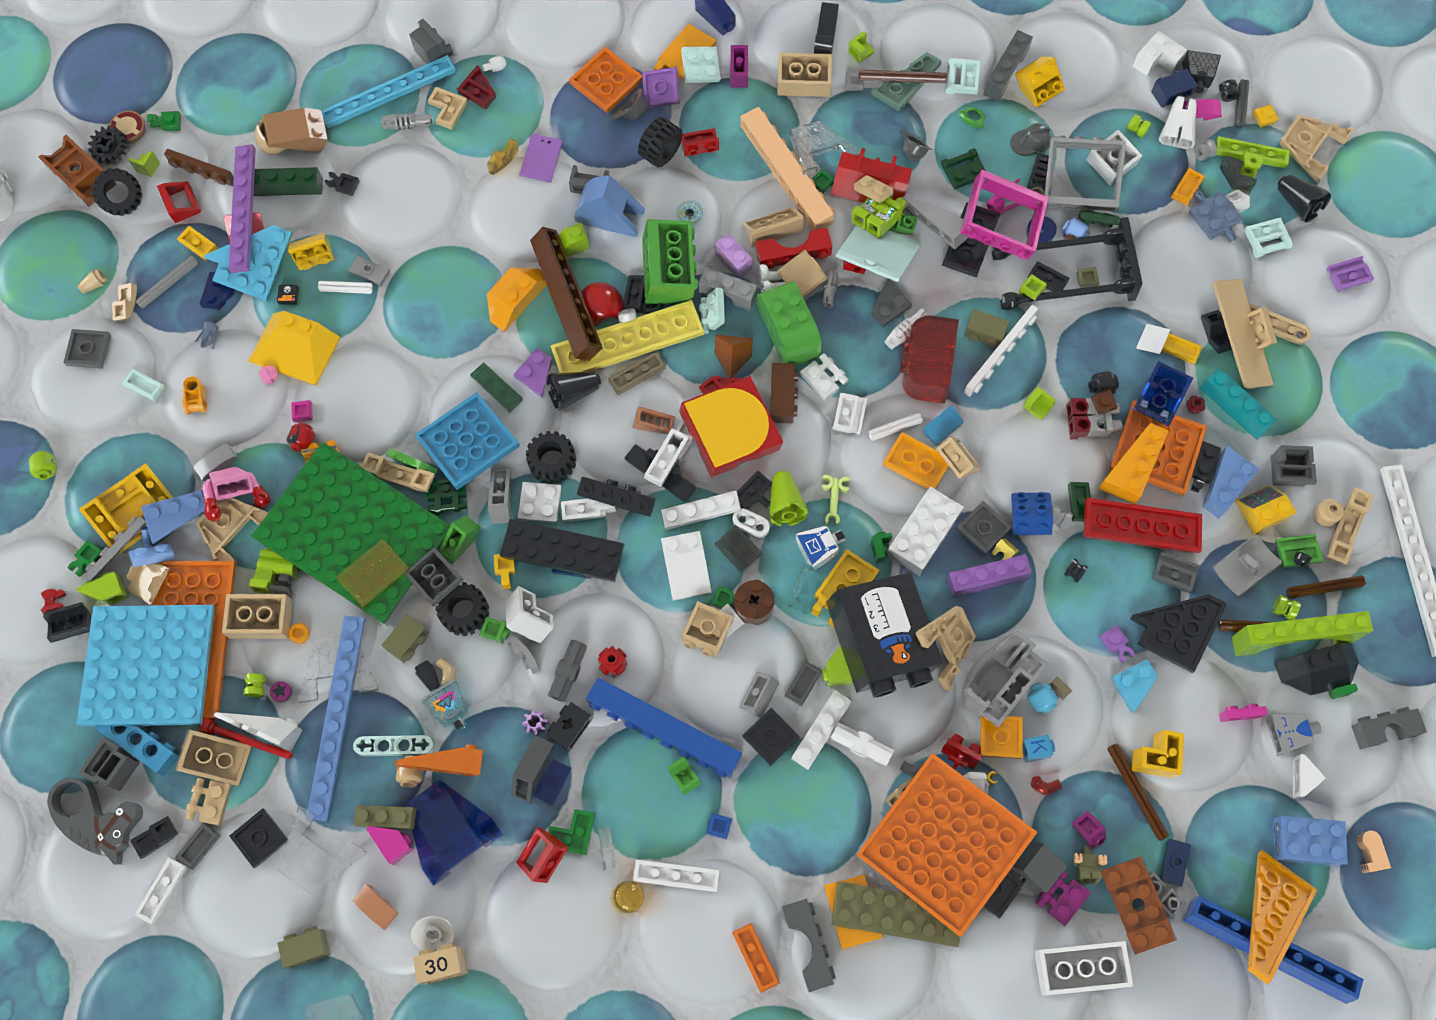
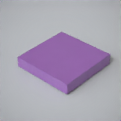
(661, 87)

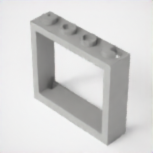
(1080, 142)

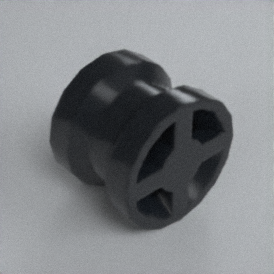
(1229, 90)
(1076, 570)

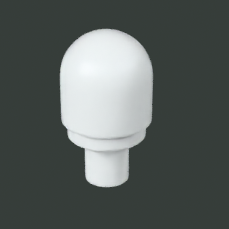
(495, 64)

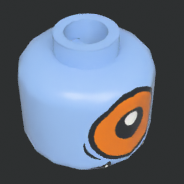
(1075, 229)

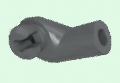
(911, 769)

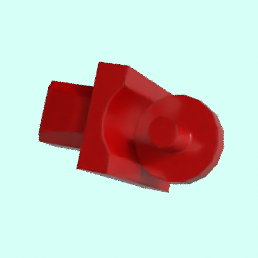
(960, 754)

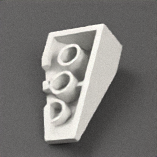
(271, 729)

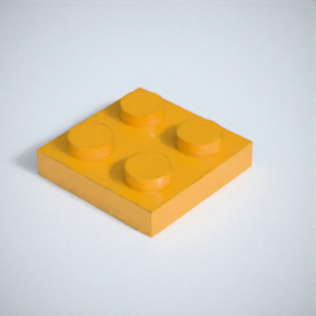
(1002, 741)

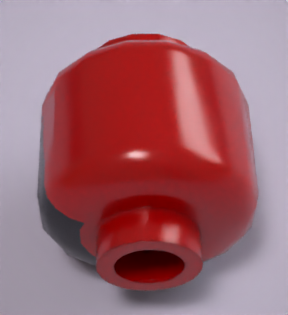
(300, 436)

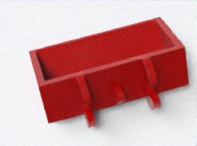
(854, 167)

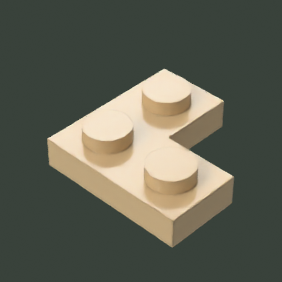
(451, 105)

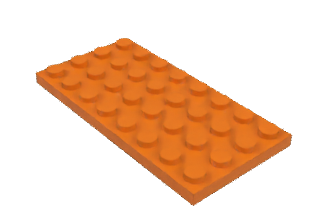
(203, 585)

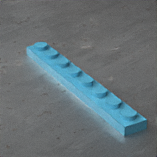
(388, 91)

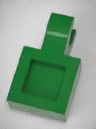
(167, 121)

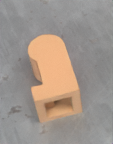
(1372, 851)

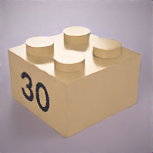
(441, 964)

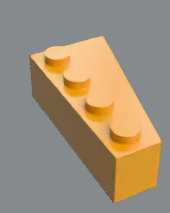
(1133, 470)

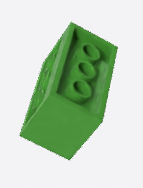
(669, 261)

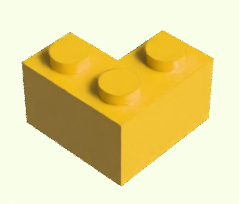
(1164, 758)

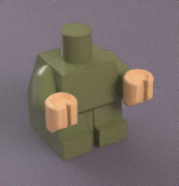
(1089, 867)

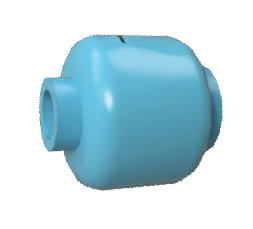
(1042, 697)

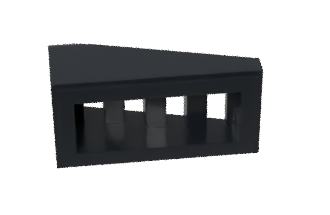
(1042, 163)

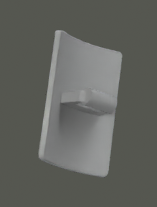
(1246, 565)

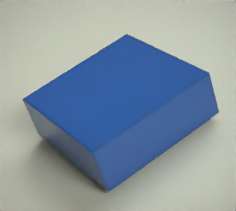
(719, 826)

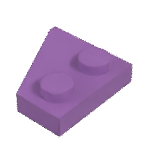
(534, 371)

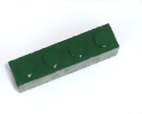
(287, 181)

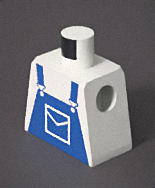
(819, 545)

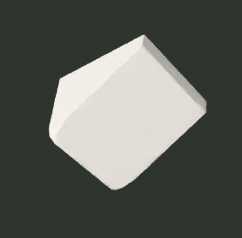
(1239, 200)

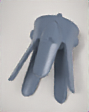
(208, 329)

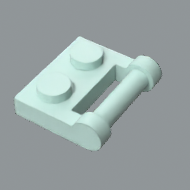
(969, 76)
(1266, 232)

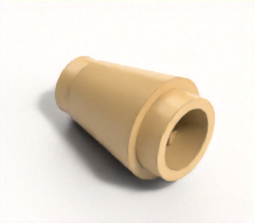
(92, 281)

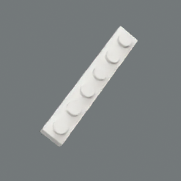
(998, 355)

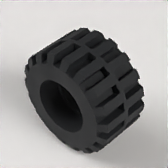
(660, 142)
(105, 179)
(548, 443)
(471, 621)

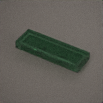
(496, 387)

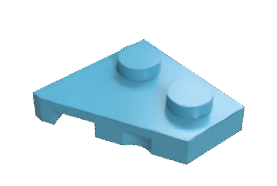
(1135, 683)

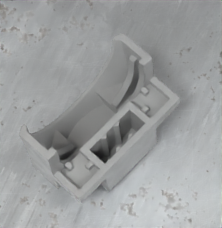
(1003, 678)

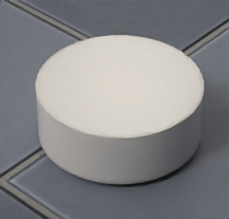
(627, 315)

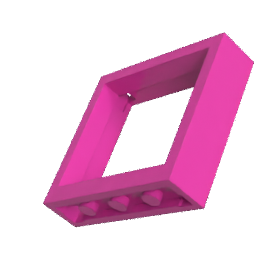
(1016, 194)

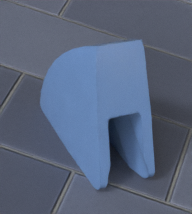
(604, 205)

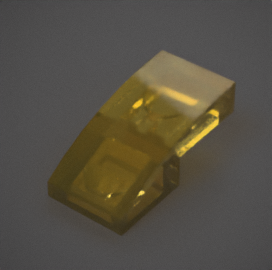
(501, 159)

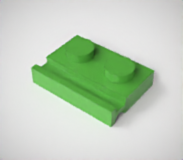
(1306, 544)

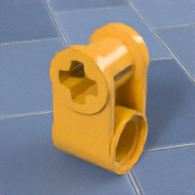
(194, 399)

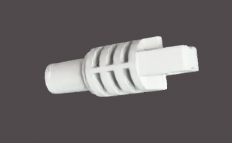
(902, 330)

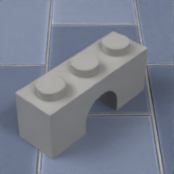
(741, 292)

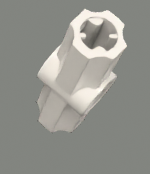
(862, 744)

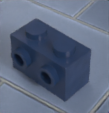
(1177, 84)

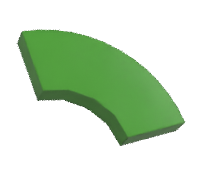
(409, 461)

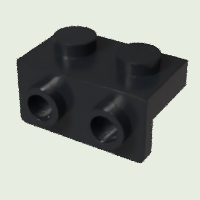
(67, 622)

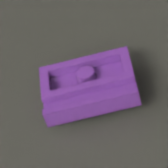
(1350, 274)

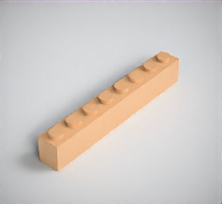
(787, 169)

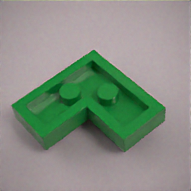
(579, 835)

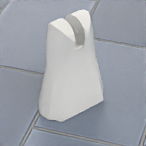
(1180, 125)

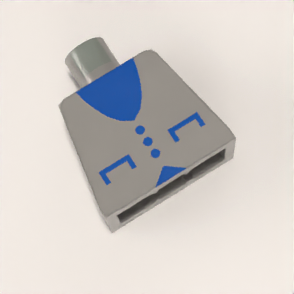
(1291, 732)

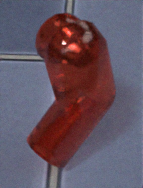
(1044, 787)

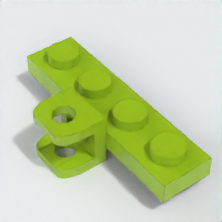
(1252, 154)

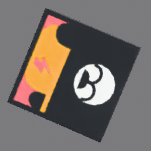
(287, 294)

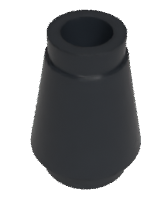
(427, 674)

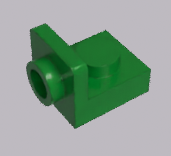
(878, 548)

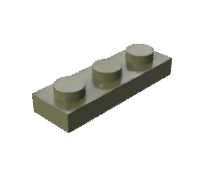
(385, 817)

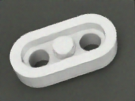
(751, 523)

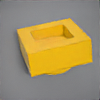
(1265, 115)

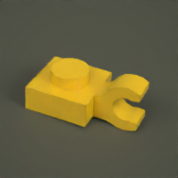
(504, 568)

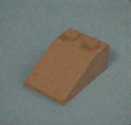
(296, 129)

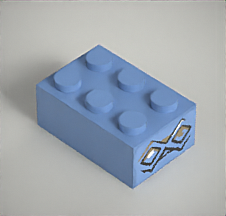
(1310, 841)

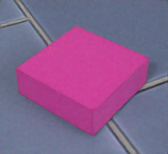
(301, 411)

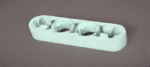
(394, 742)

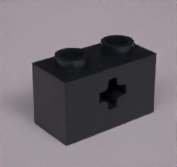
(568, 737)

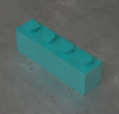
(1238, 403)

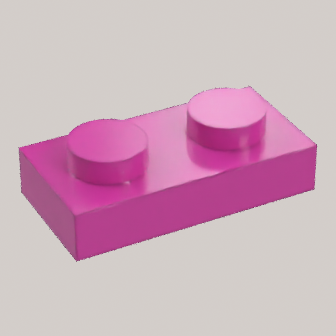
(1251, 711)

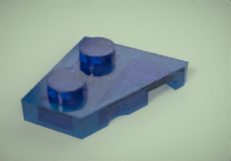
(215, 294)

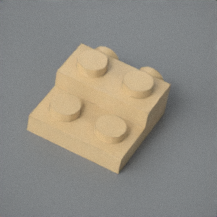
(706, 629)

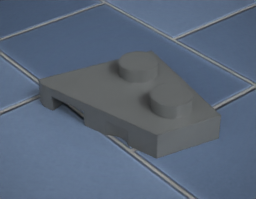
(890, 304)

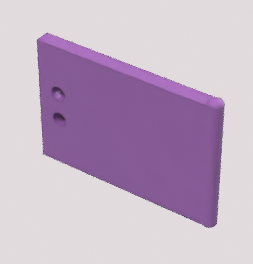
(541, 158)

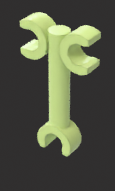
(835, 485)

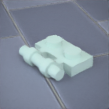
(712, 310)

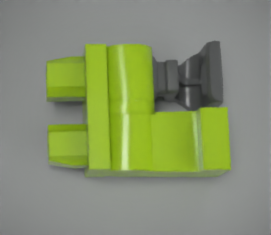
(268, 567)

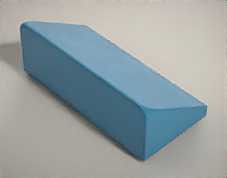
(943, 425)

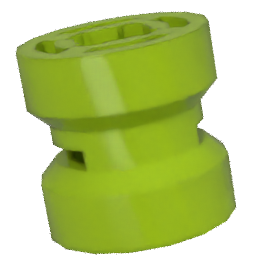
(1134, 126)
(1286, 607)
(254, 685)

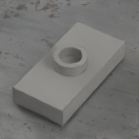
(369, 271)

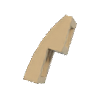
(126, 300)

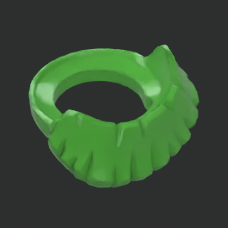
(974, 123)

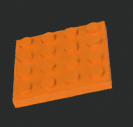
(1177, 455)

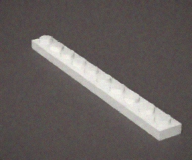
(1413, 548)

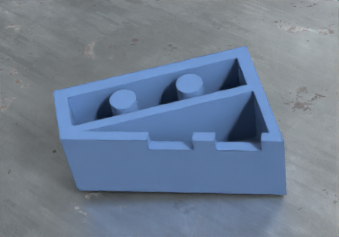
(1229, 480)
(170, 514)

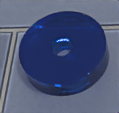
(1049, 230)

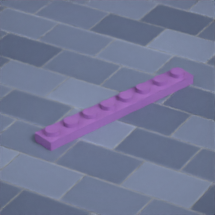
(242, 209)

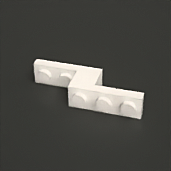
(671, 452)

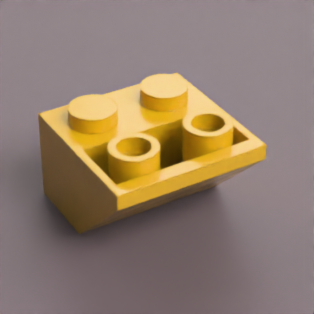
(1040, 80)
(311, 251)

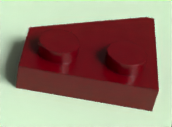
(477, 89)

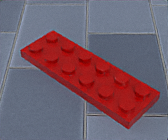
(1143, 525)

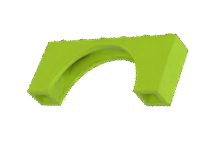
(1340, 628)

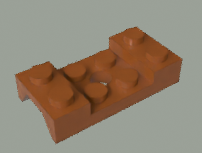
(79, 181)
(1147, 927)

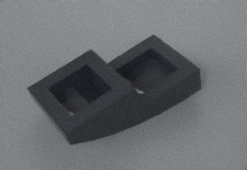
(154, 838)

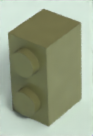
(986, 328)
(405, 639)
(303, 948)

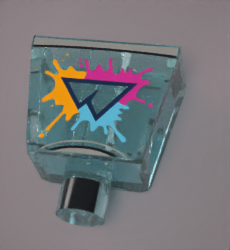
(448, 705)

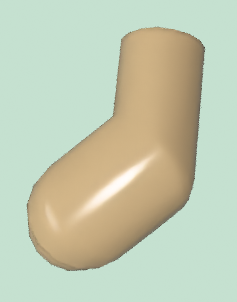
(448, 671)

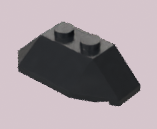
(1319, 669)

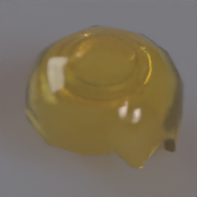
(627, 897)

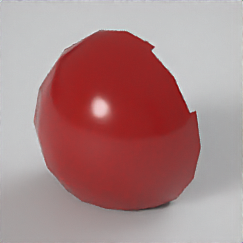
(602, 301)

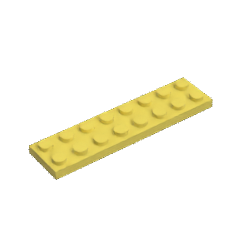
(634, 338)

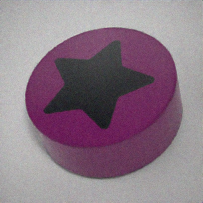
(280, 692)

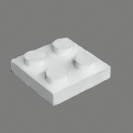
(539, 502)

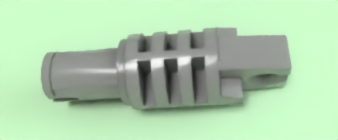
(405, 121)

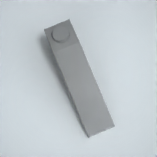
(941, 222)

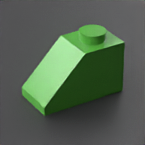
(459, 538)

